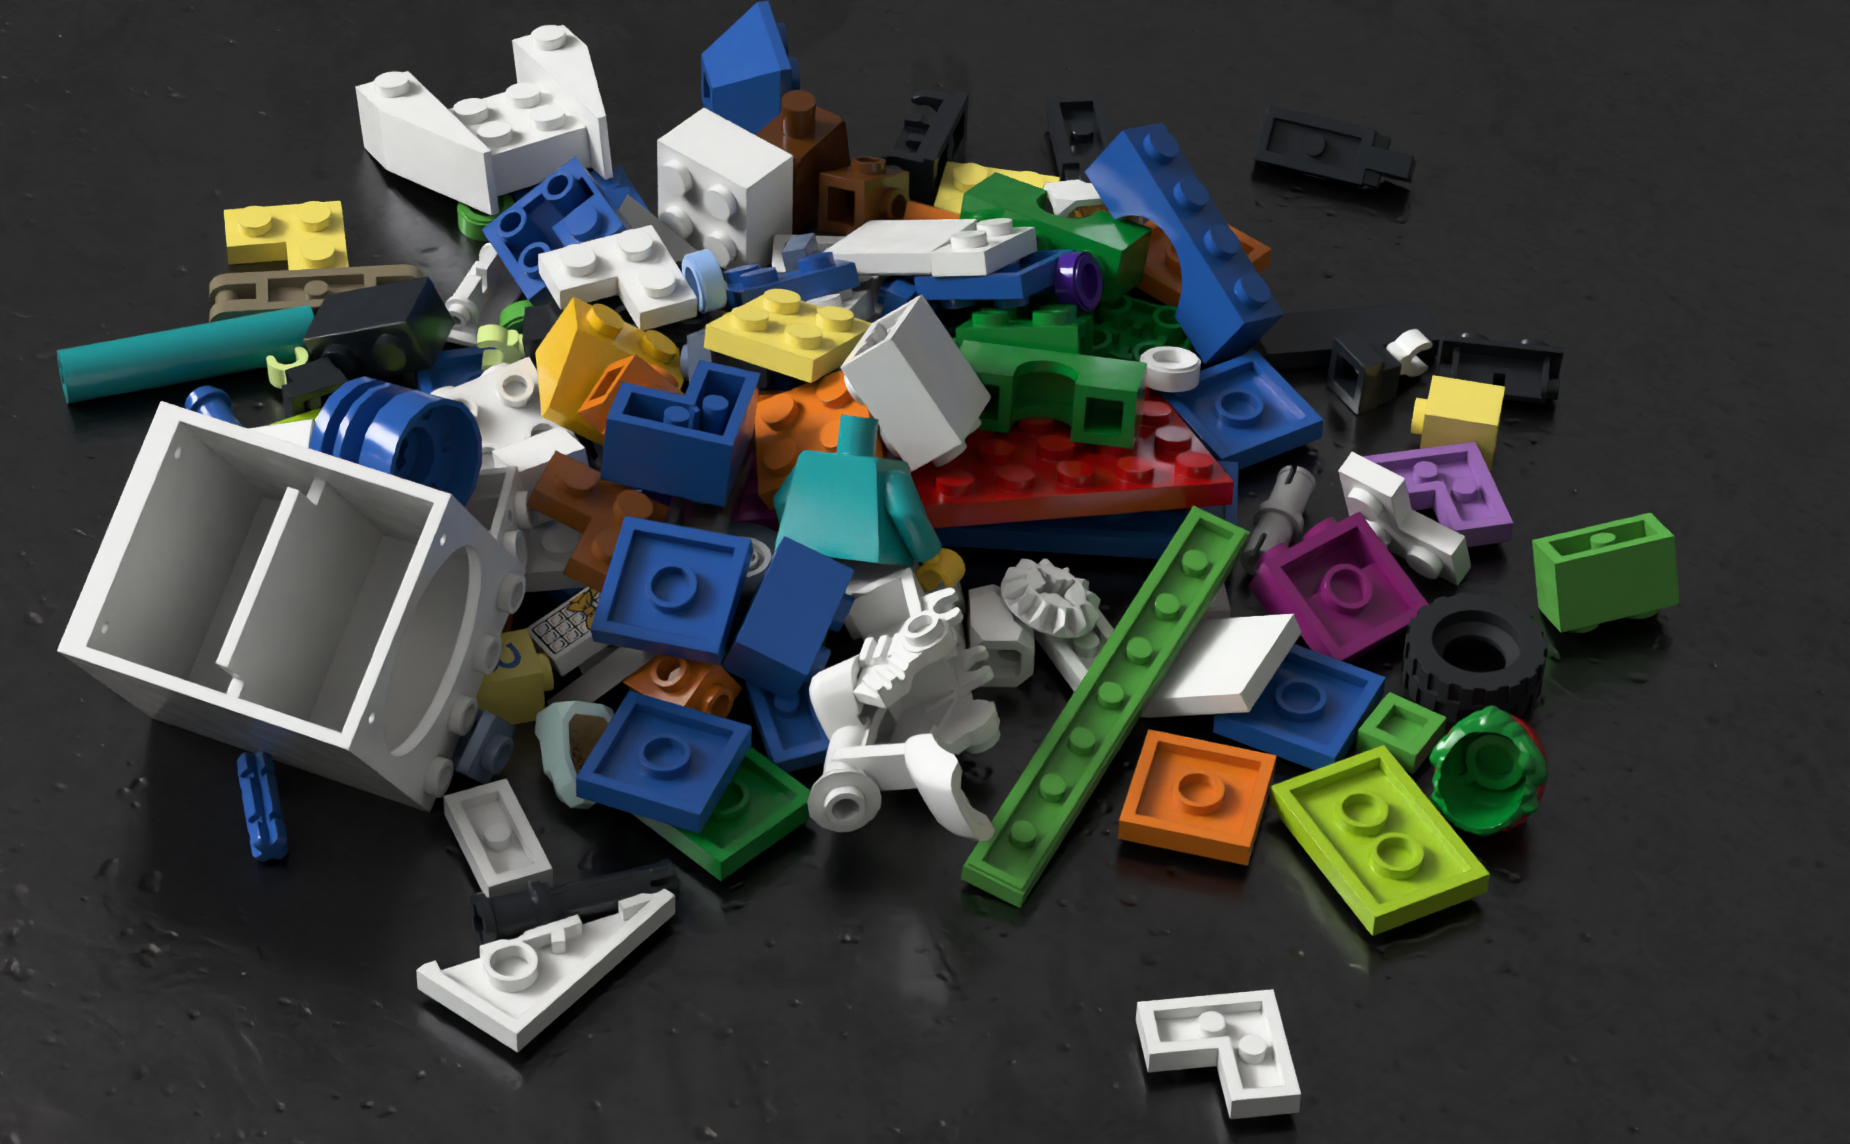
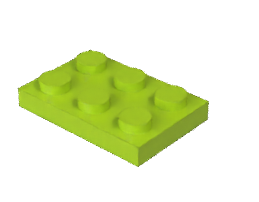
(1379, 840)

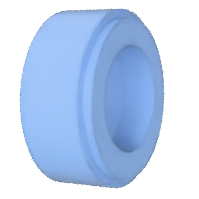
(705, 279)

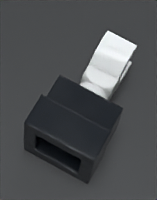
(1369, 373)

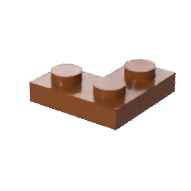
(593, 507)

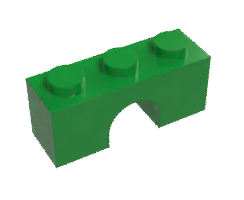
(1115, 243)
(1089, 393)

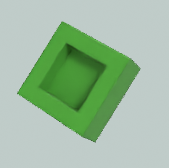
(1404, 729)

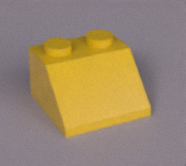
(579, 352)

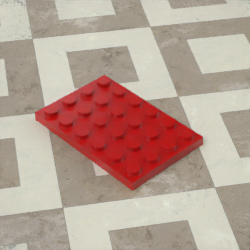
(1046, 476)

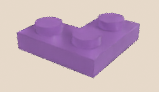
(1456, 487)

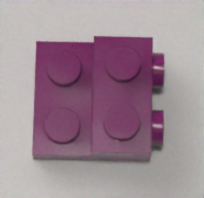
(1339, 588)

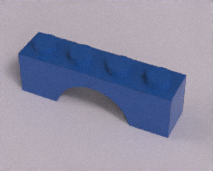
(1222, 295)

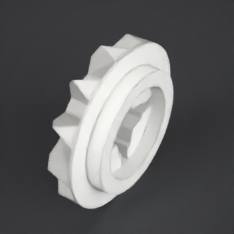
(1061, 610)

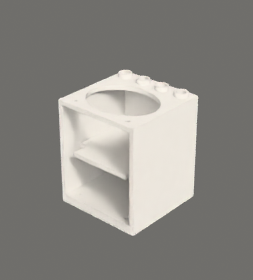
(296, 606)

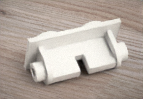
(481, 297)

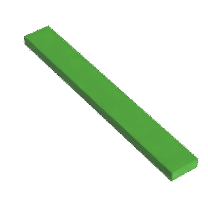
(1105, 707)

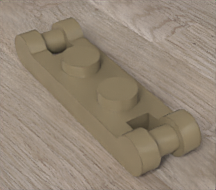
(266, 291)

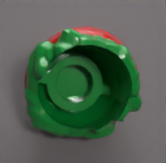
(1489, 772)

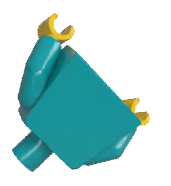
(862, 508)

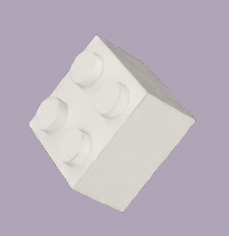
(724, 189)

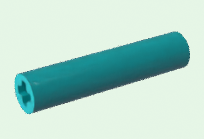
(182, 354)

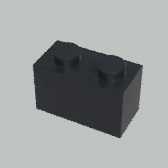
(381, 329)

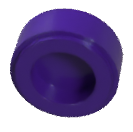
(1078, 280)

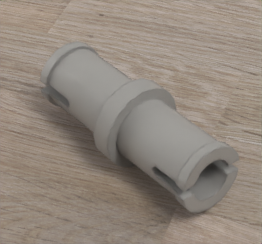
(1280, 516)

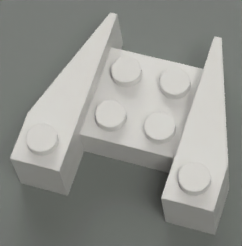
(498, 140)

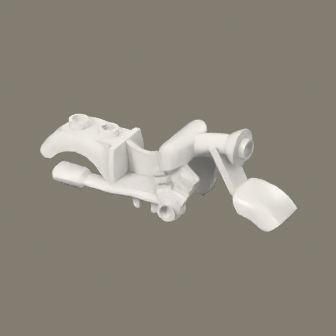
(902, 704)

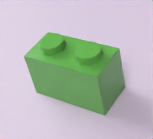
(1606, 573)

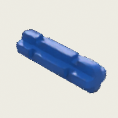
(262, 806)

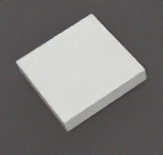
(897, 245)
(1224, 666)

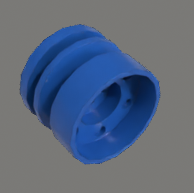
(402, 435)

